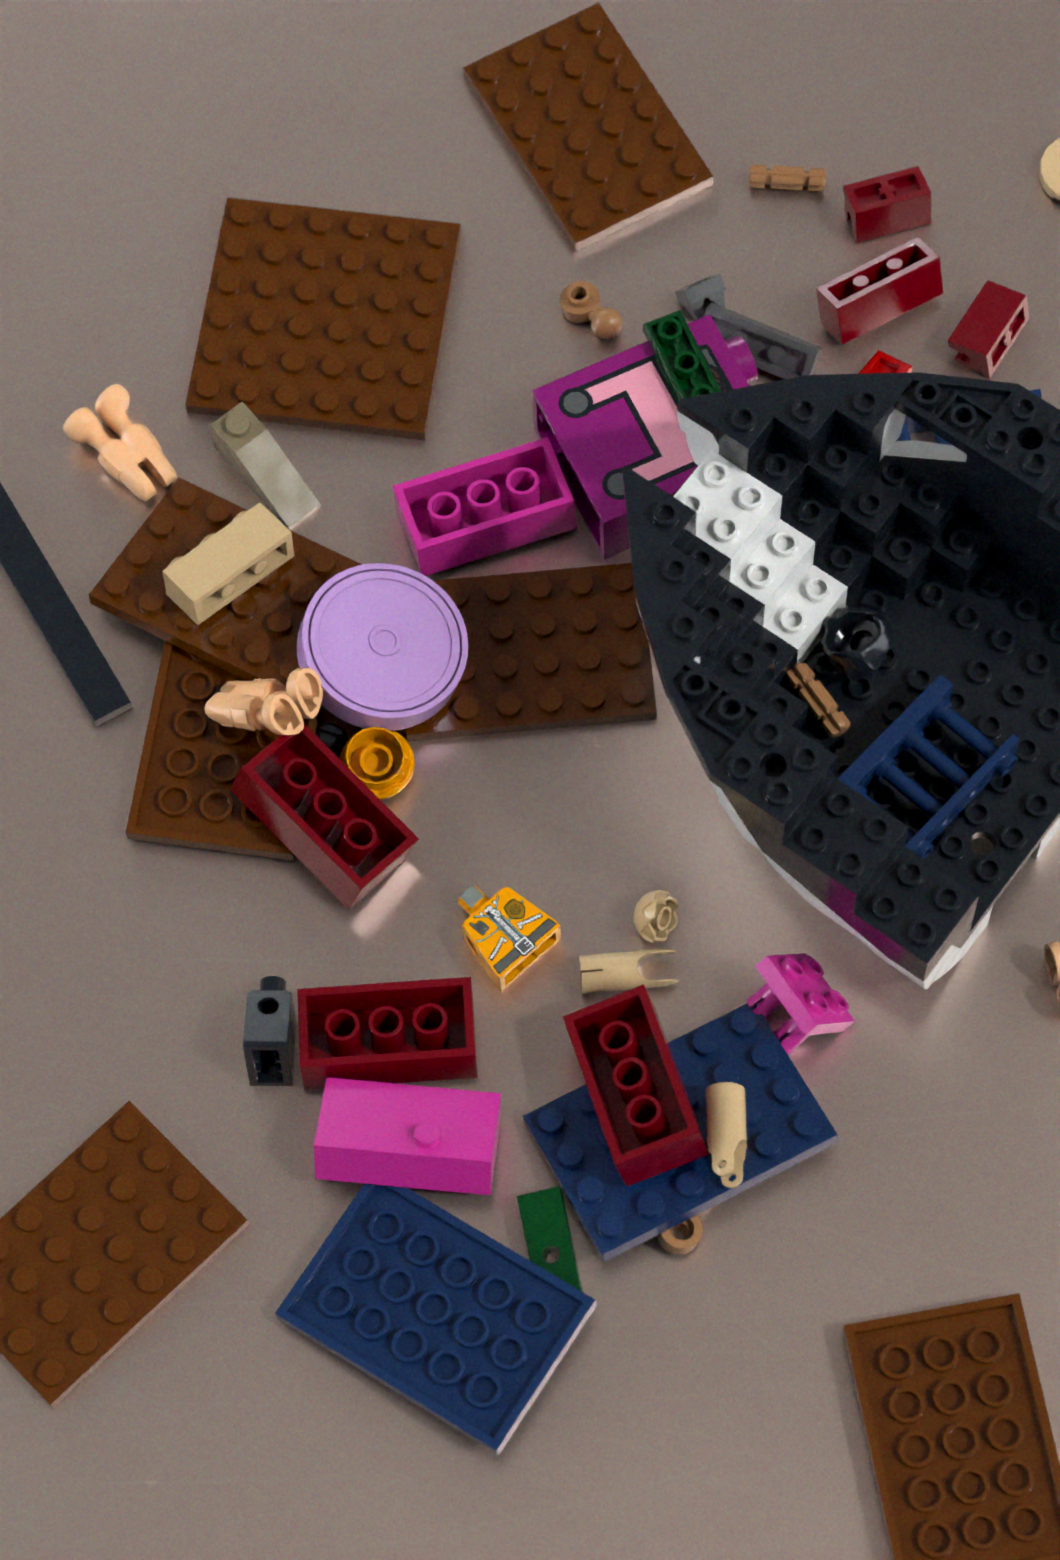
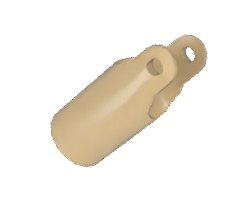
(618, 971)
(726, 1130)

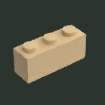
(228, 563)

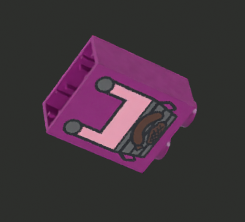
(627, 416)

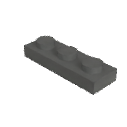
(771, 348)

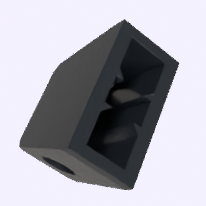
(270, 1034)

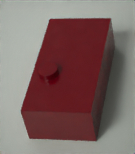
(324, 815)
(387, 1032)
(635, 1085)

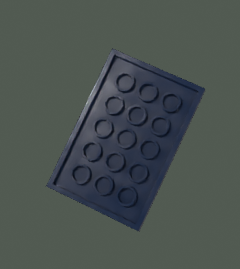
(781, 1129)
(437, 1311)

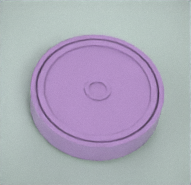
(383, 645)

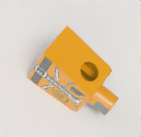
(506, 933)

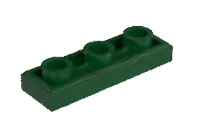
(677, 348)
(548, 1231)

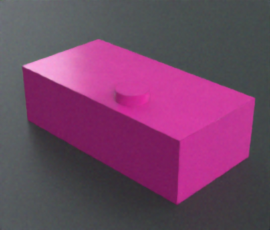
(485, 506)
(407, 1136)

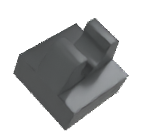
(693, 295)

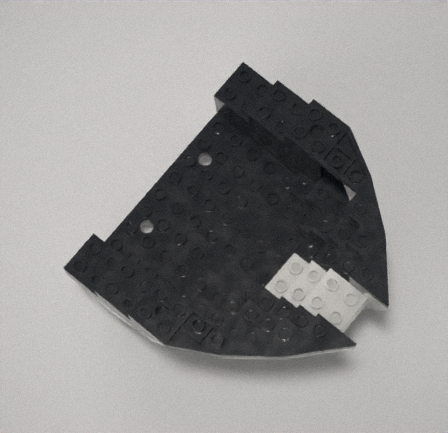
(959, 544)

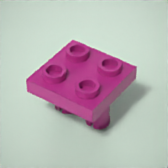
(800, 987)

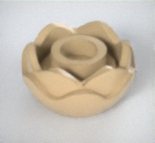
(656, 915)

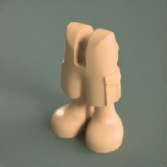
(124, 456)
(268, 703)

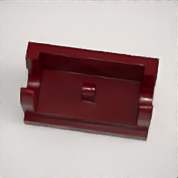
(888, 204)
(989, 328)

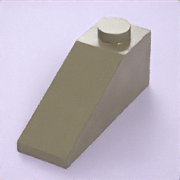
(263, 465)

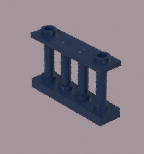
(907, 734)

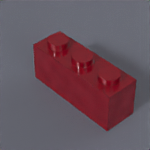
(879, 290)

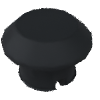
(333, 737)

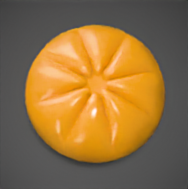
(380, 760)

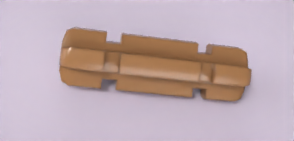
(787, 177)
(818, 700)

